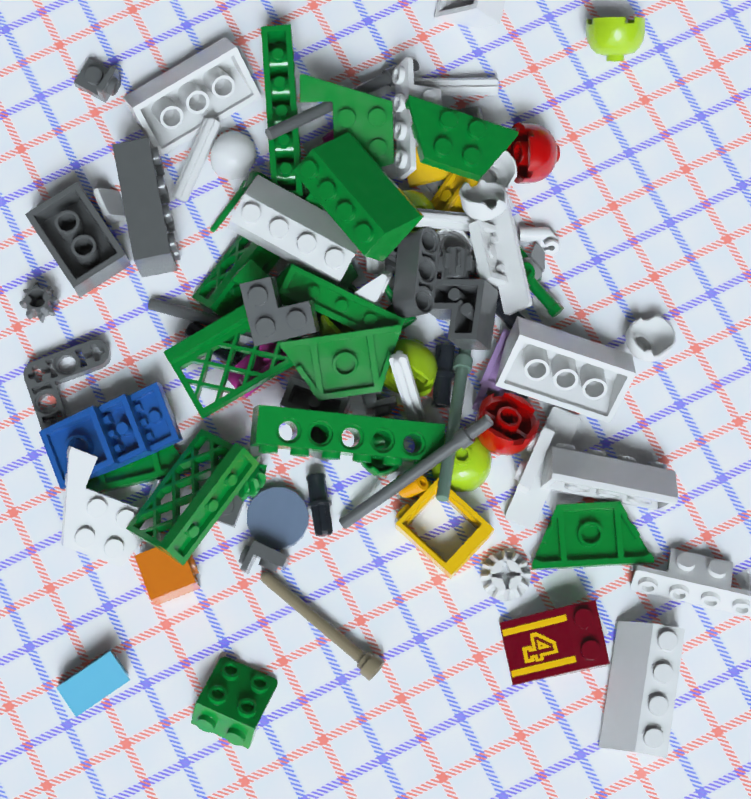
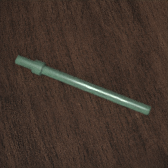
(462, 367)

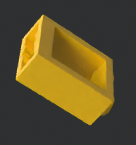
(466, 551)

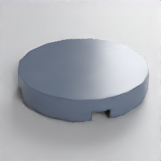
(277, 518)

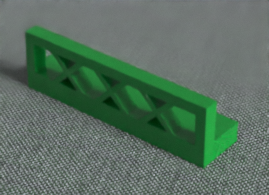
(228, 294)
(335, 301)

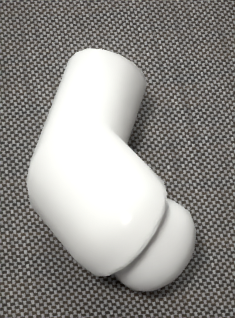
(543, 237)

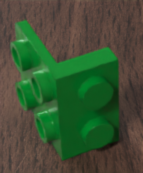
(233, 702)

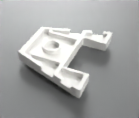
(95, 521)

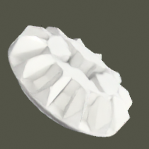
(495, 586)

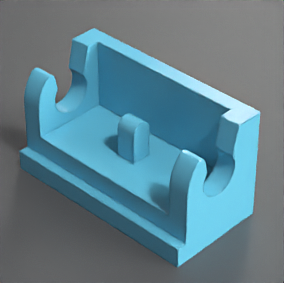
(93, 682)

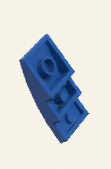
(114, 432)

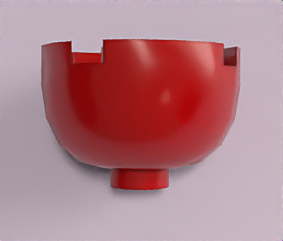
(534, 152)
(513, 424)

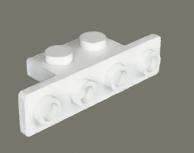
(404, 86)
(501, 260)
(529, 497)
(696, 581)

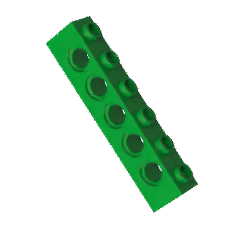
(281, 105)
(268, 419)

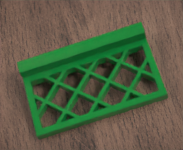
(212, 338)
(205, 504)

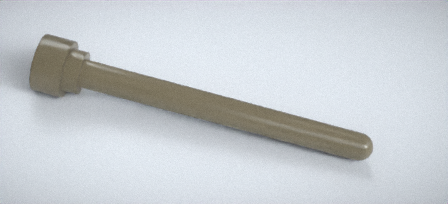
(367, 663)

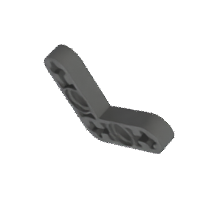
(49, 386)

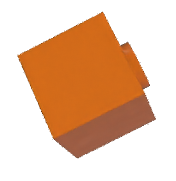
(165, 577)

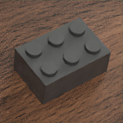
(78, 239)

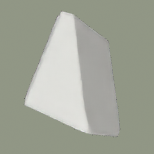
(110, 204)
(375, 289)

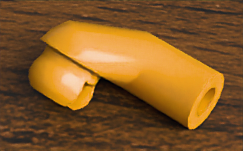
(416, 487)

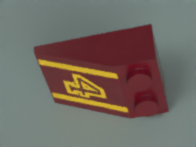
(554, 643)

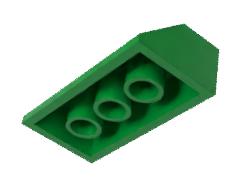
(358, 195)

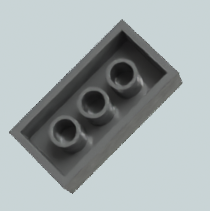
(146, 207)

